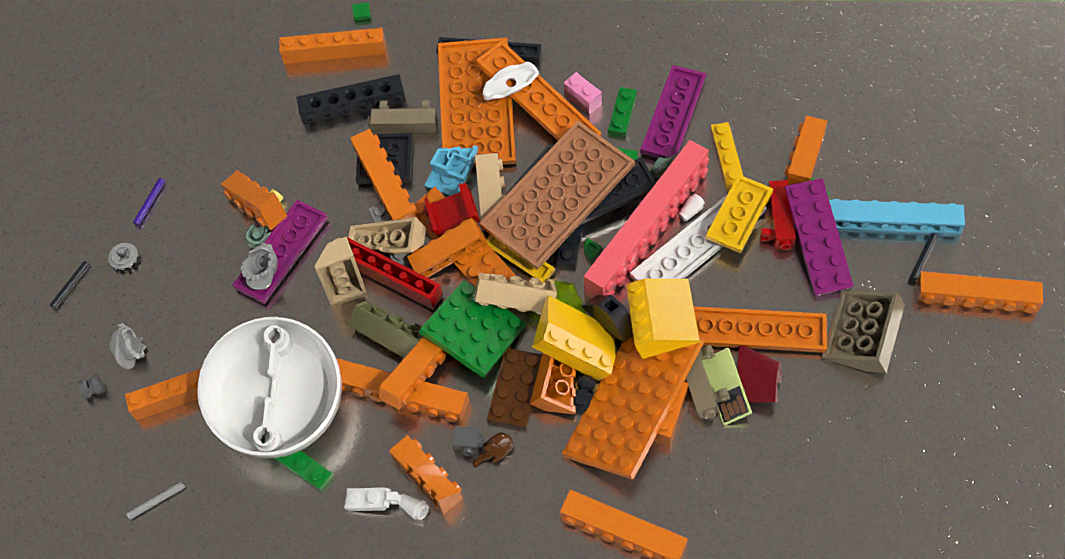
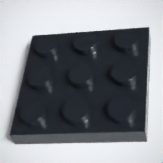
(399, 152)

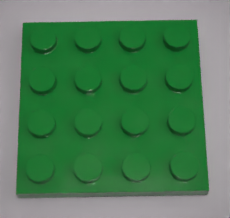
(472, 331)

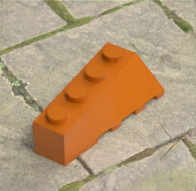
(554, 386)
(426, 474)

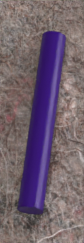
(148, 202)

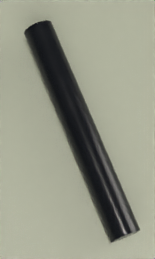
(923, 257)
(69, 285)

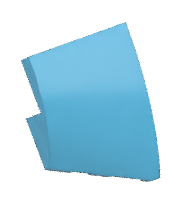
(450, 169)

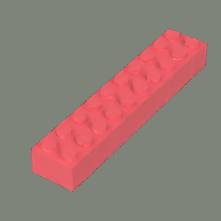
(647, 221)

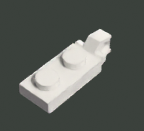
(370, 499)

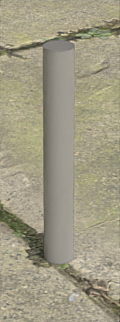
(155, 500)

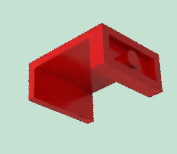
(451, 210)

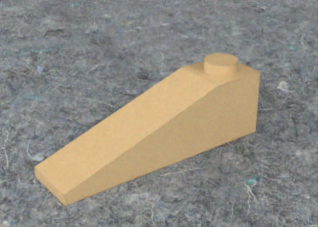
(390, 236)

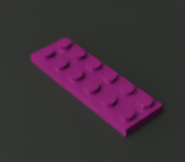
(673, 112)
(819, 237)
(288, 243)

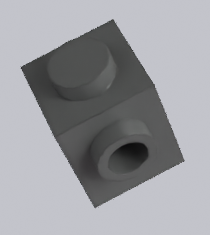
(467, 440)

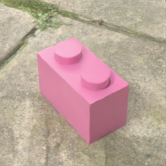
(582, 93)

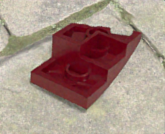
(758, 375)

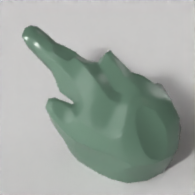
(661, 166)
(255, 236)

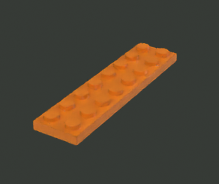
(538, 97)
(479, 260)
(762, 329)

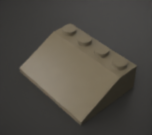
(864, 330)

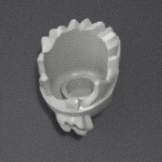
(260, 267)
(126, 346)

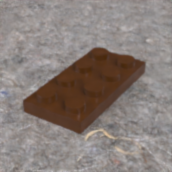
(514, 389)

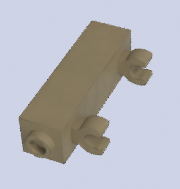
(403, 120)
(701, 389)

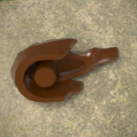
(497, 447)

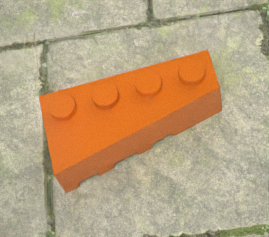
(254, 200)

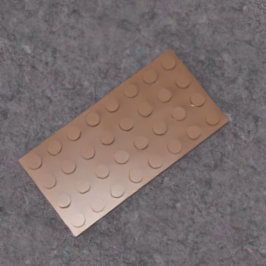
(557, 194)

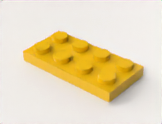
(739, 213)

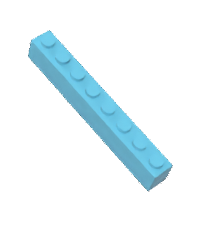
(898, 216)

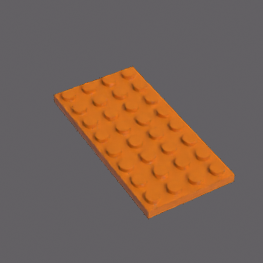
(465, 115)
(629, 408)

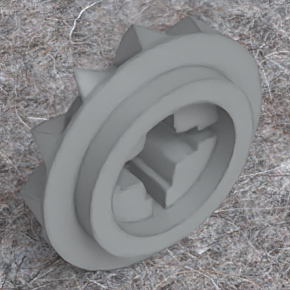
(122, 250)

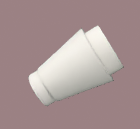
(691, 207)
(414, 507)

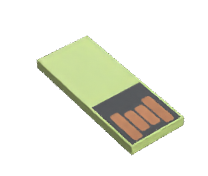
(723, 374)

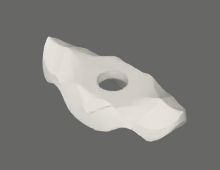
(522, 74)

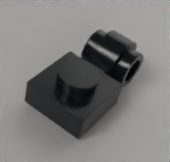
(583, 397)

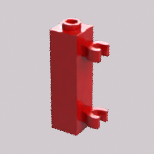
(781, 218)

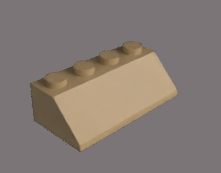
(339, 272)

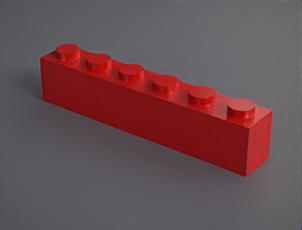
(396, 275)

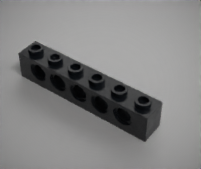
(350, 98)

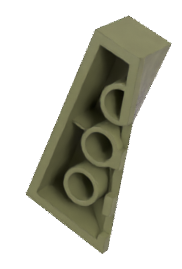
(385, 329)

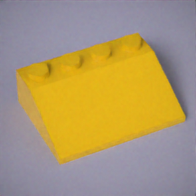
(662, 315)
(575, 339)

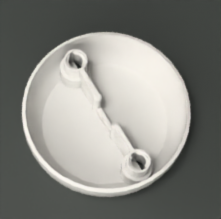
(270, 388)

